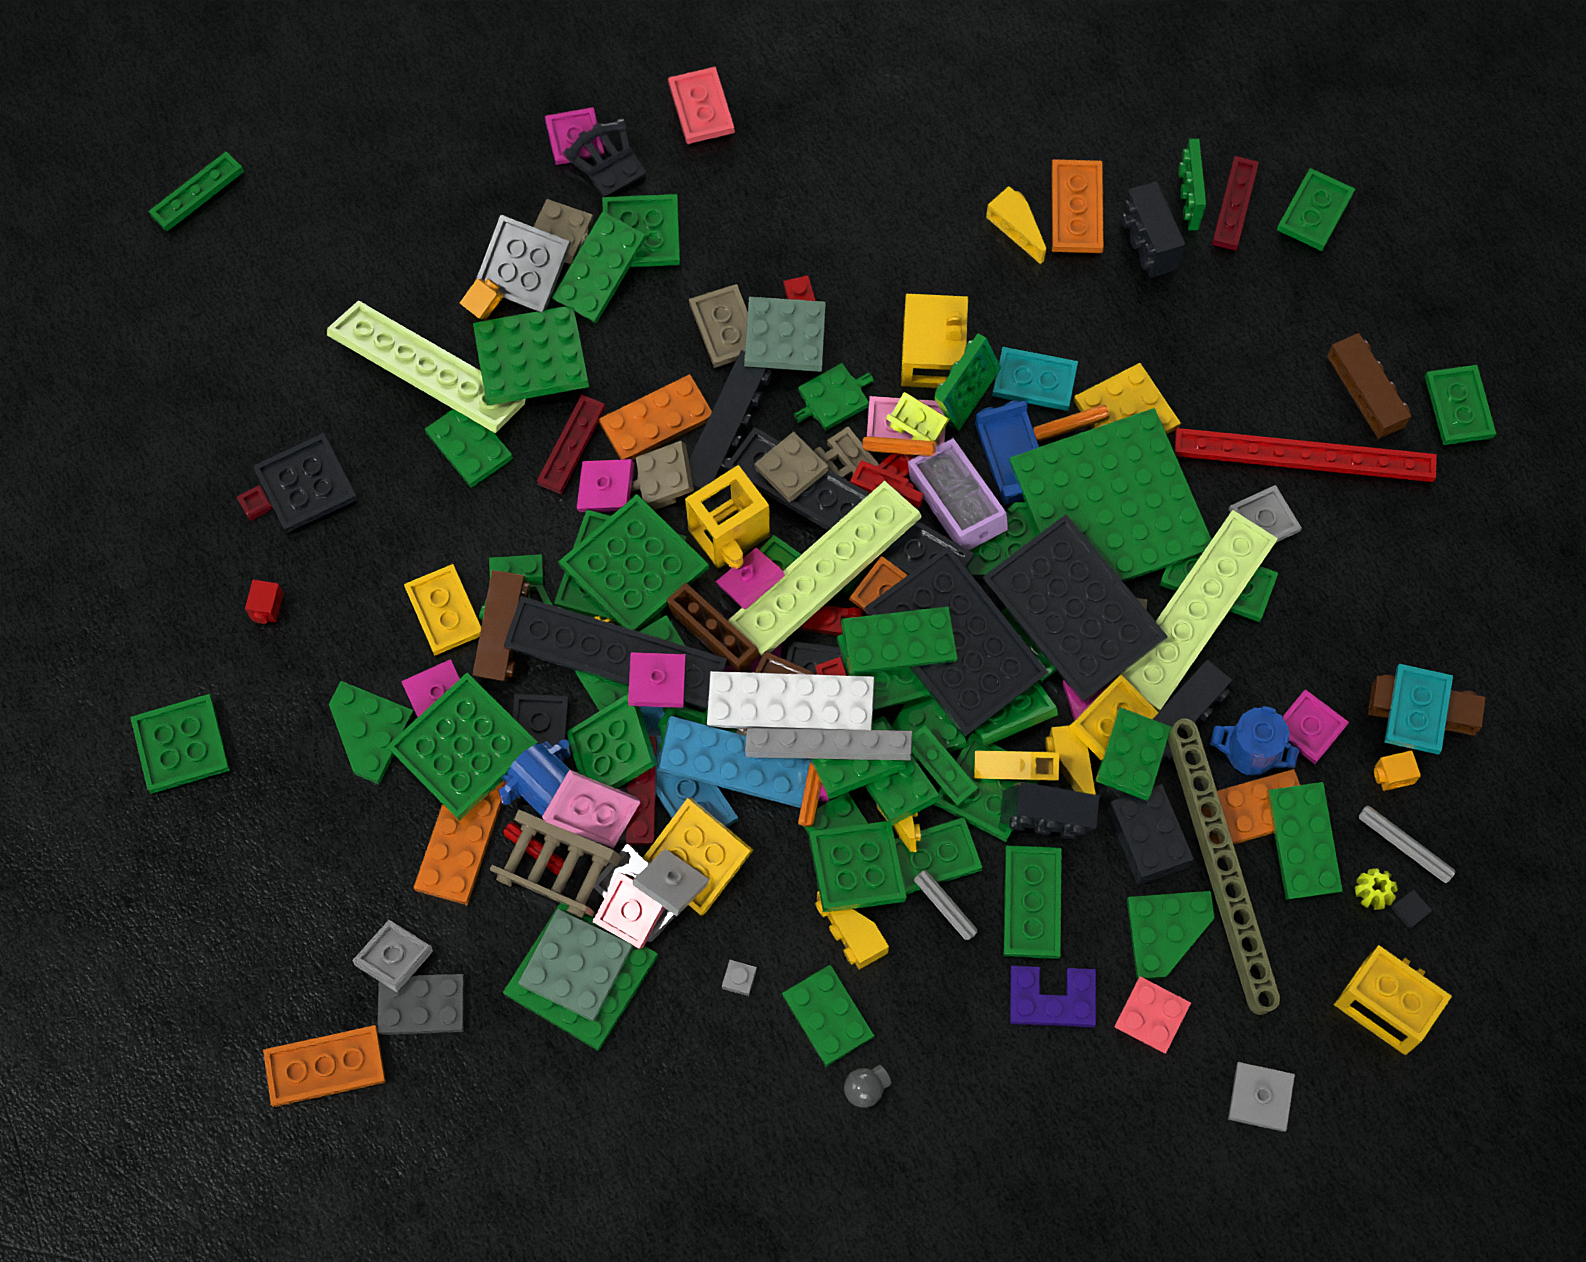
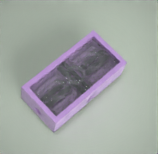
(958, 495)

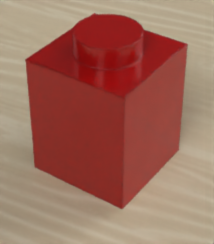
(264, 601)

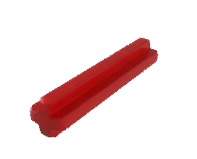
(534, 847)

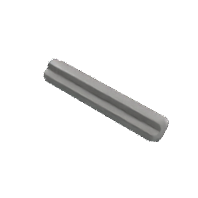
(945, 905)

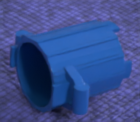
(1256, 742)
(536, 775)

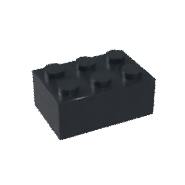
(1152, 230)
(1049, 810)
(1150, 836)

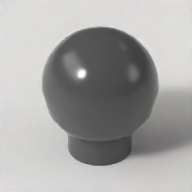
(866, 1086)

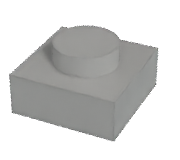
(739, 977)

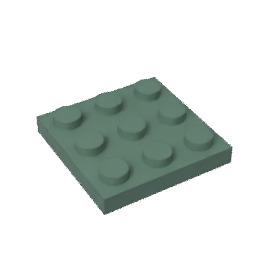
(785, 334)
(575, 965)

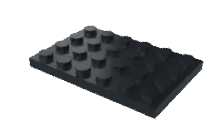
(1074, 608)
(991, 656)

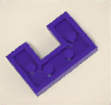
(1074, 1009)

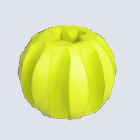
(1378, 897)

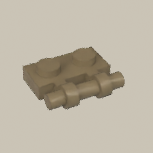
(848, 450)

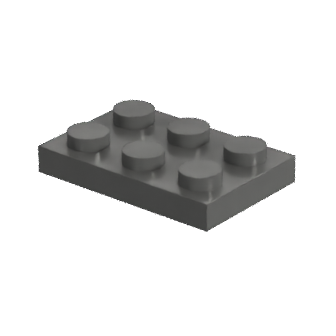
(631, 865)
(422, 1005)

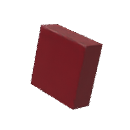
(254, 502)

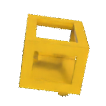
(932, 336)
(737, 533)
(1396, 995)

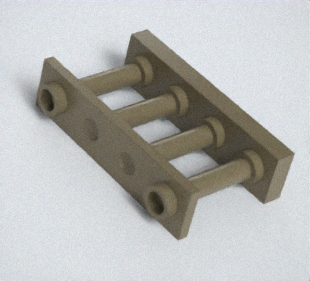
(577, 847)

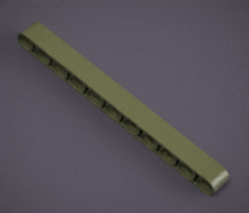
(1219, 878)

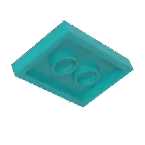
(1035, 378)
(1418, 709)

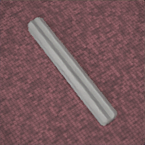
(1407, 844)

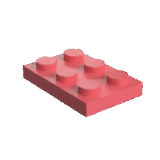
(701, 105)

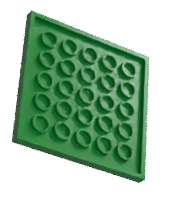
(1119, 492)

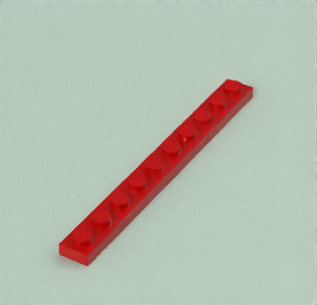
(1305, 455)

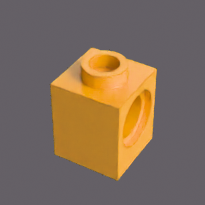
(482, 298)
(1397, 771)

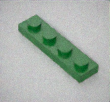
(196, 191)

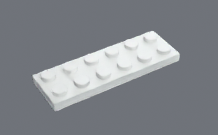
(790, 701)

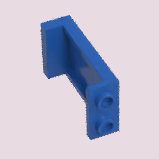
(1004, 434)

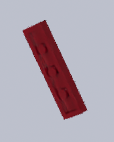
(1235, 203)
(571, 444)
(642, 824)

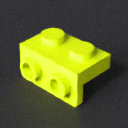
(917, 419)

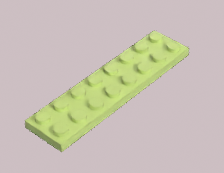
(420, 364)
(826, 568)
(1200, 606)

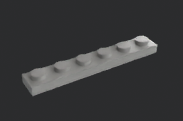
(828, 744)

